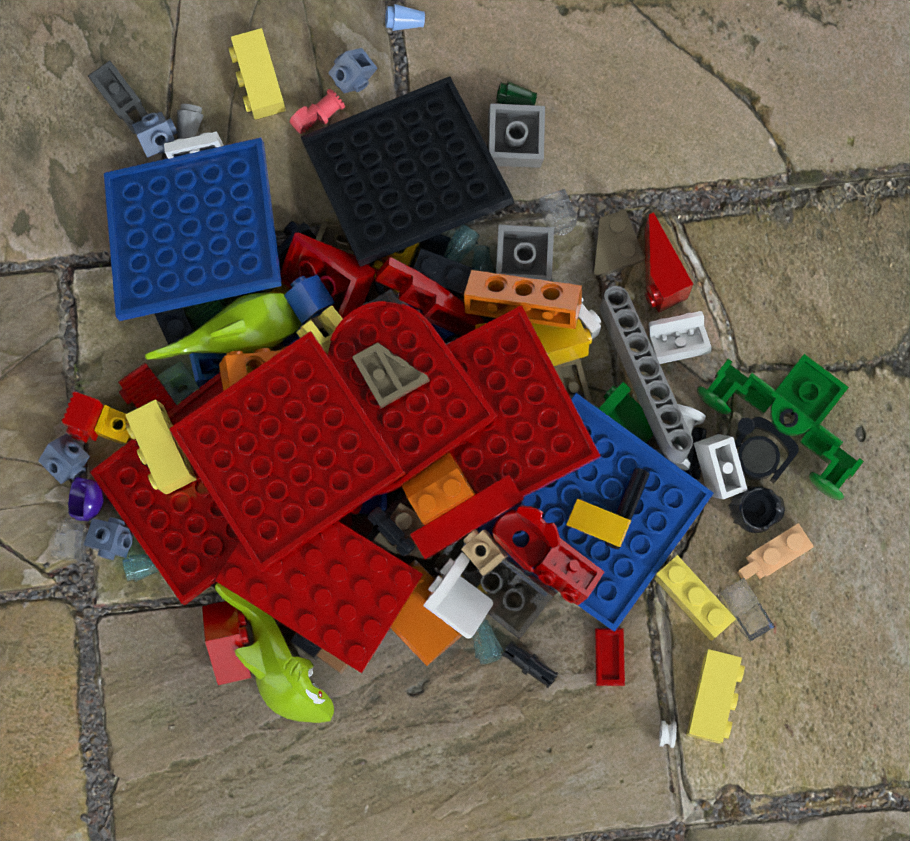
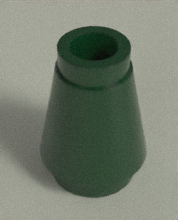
(515, 95)

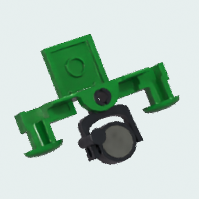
(806, 399)

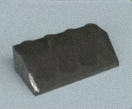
(515, 592)

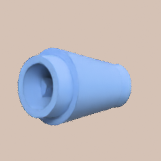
(403, 18)

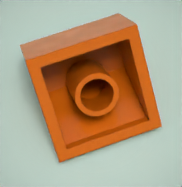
(437, 489)

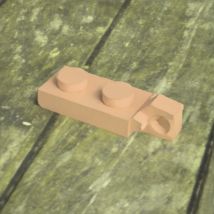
(776, 553)

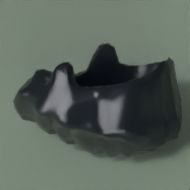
(756, 509)

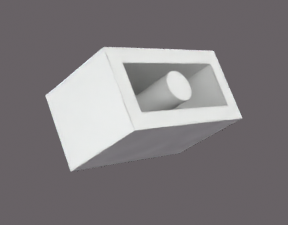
(720, 466)

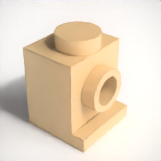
(494, 552)

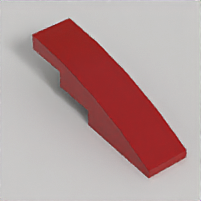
(437, 303)

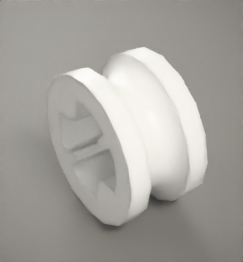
(667, 734)

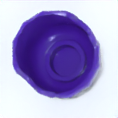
(85, 499)

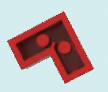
(223, 636)

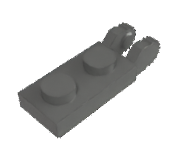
(117, 93)

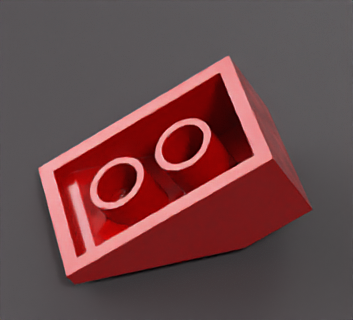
(336, 268)
(664, 273)

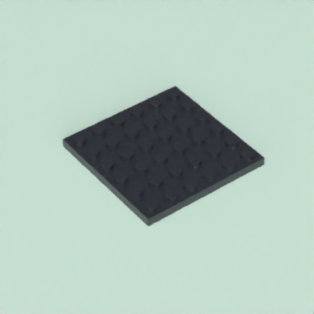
(406, 171)

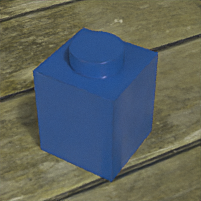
(308, 298)

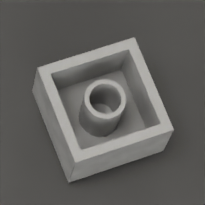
(516, 135)
(525, 251)

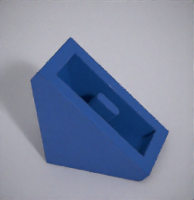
(205, 366)

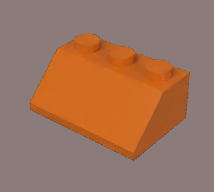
(419, 627)

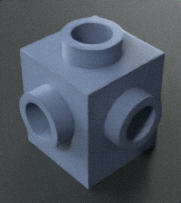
(352, 70)
(154, 132)
(64, 459)
(109, 538)

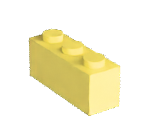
(256, 74)
(159, 448)
(694, 598)
(715, 696)

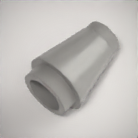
(188, 120)

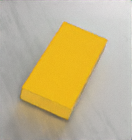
(598, 522)

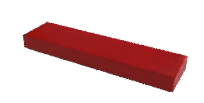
(467, 517)

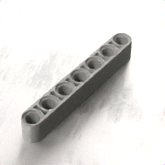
(643, 385)

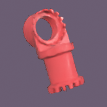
(324, 109)

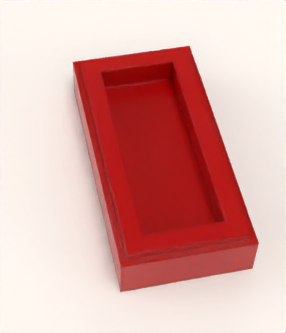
(609, 657)

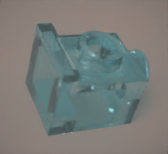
(177, 376)

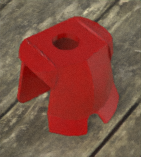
(541, 535)

